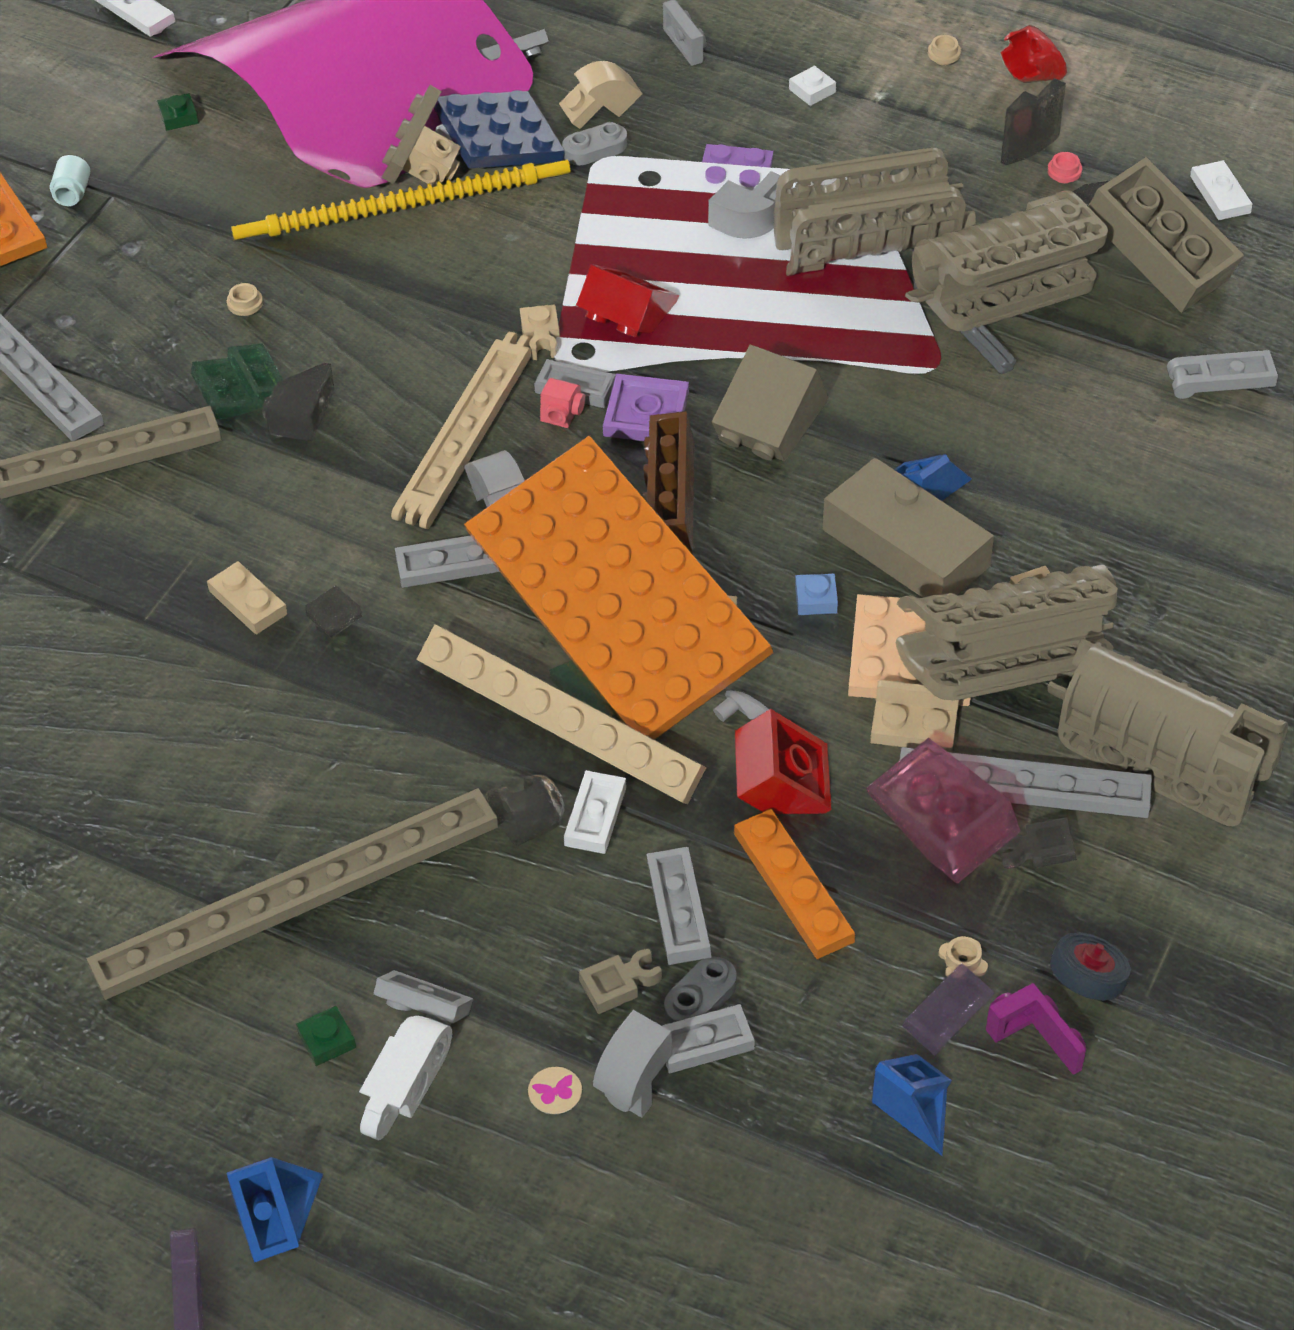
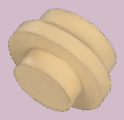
(944, 50)
(244, 299)

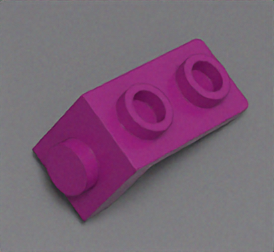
(1029, 1006)

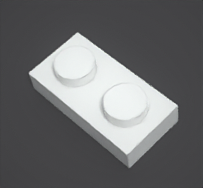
(595, 812)

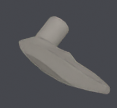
(739, 701)

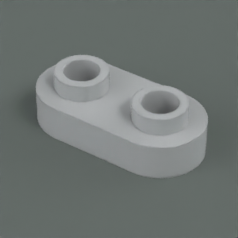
(595, 143)

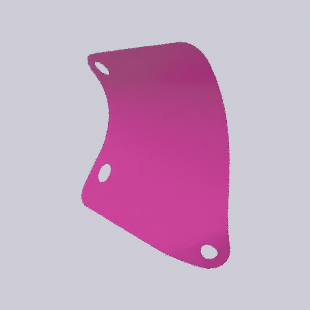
(351, 68)

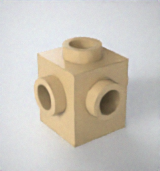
(432, 158)

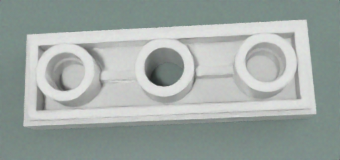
(143, 14)

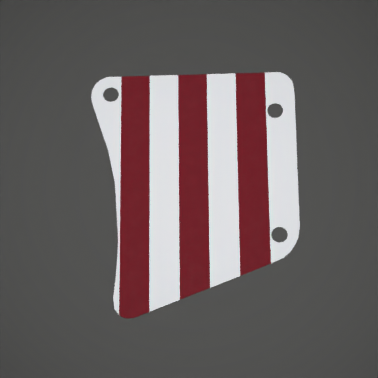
(730, 286)

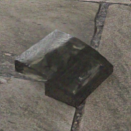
(1032, 122)

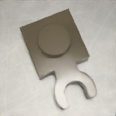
(616, 983)

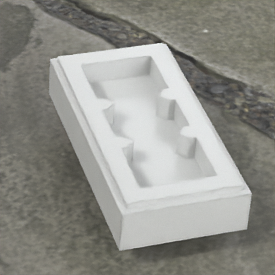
(1221, 190)

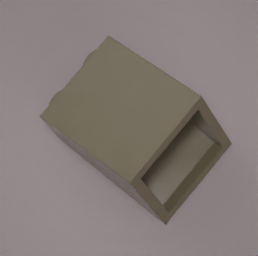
(769, 404)

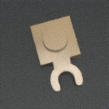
(542, 327)

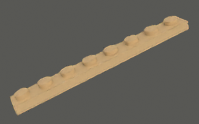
(562, 714)

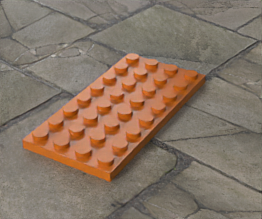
(618, 590)

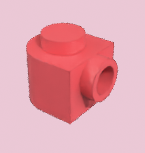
(561, 402)

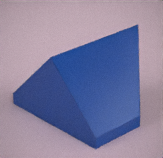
(935, 475)
(913, 1096)
(273, 1204)

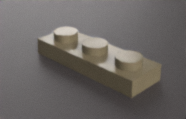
(409, 132)

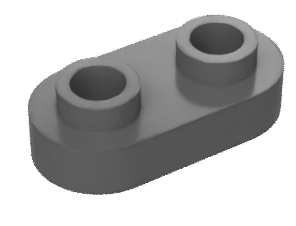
(703, 991)

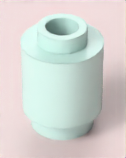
(69, 180)

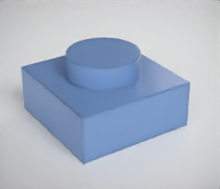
(816, 594)

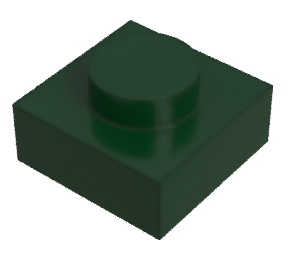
(177, 111)
(326, 1035)

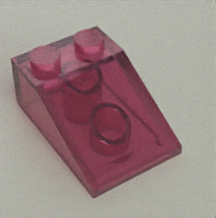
(945, 809)

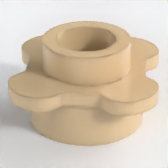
(964, 948)

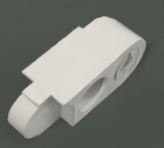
(403, 1073)

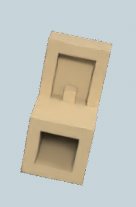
(600, 85)

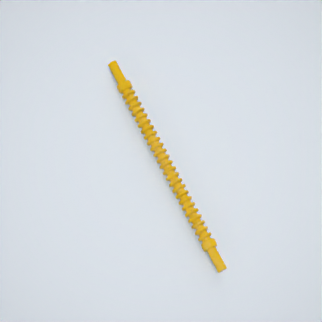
(274, 225)

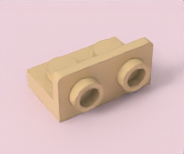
(910, 714)

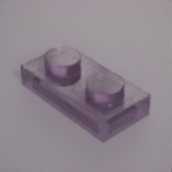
(948, 1009)

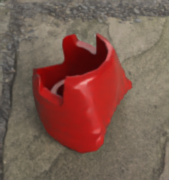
(1033, 56)

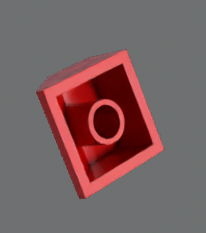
(624, 300)
(781, 766)

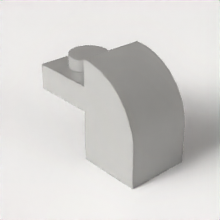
(743, 211)
(493, 476)
(632, 1062)

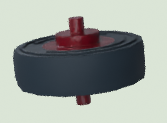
(1090, 966)

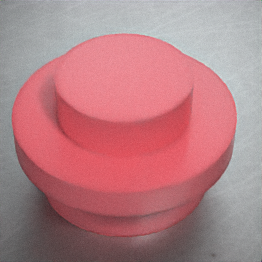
(1065, 167)

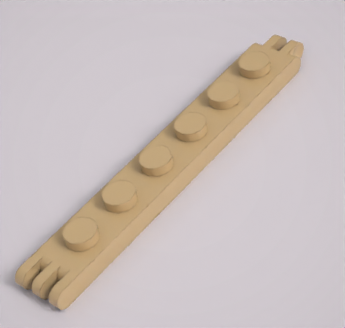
(463, 431)

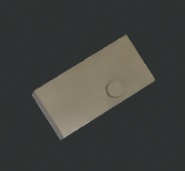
(1165, 234)
(907, 531)

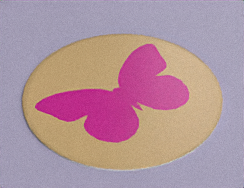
(554, 1090)

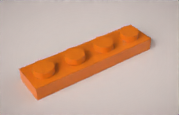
(794, 884)

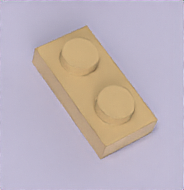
(247, 597)

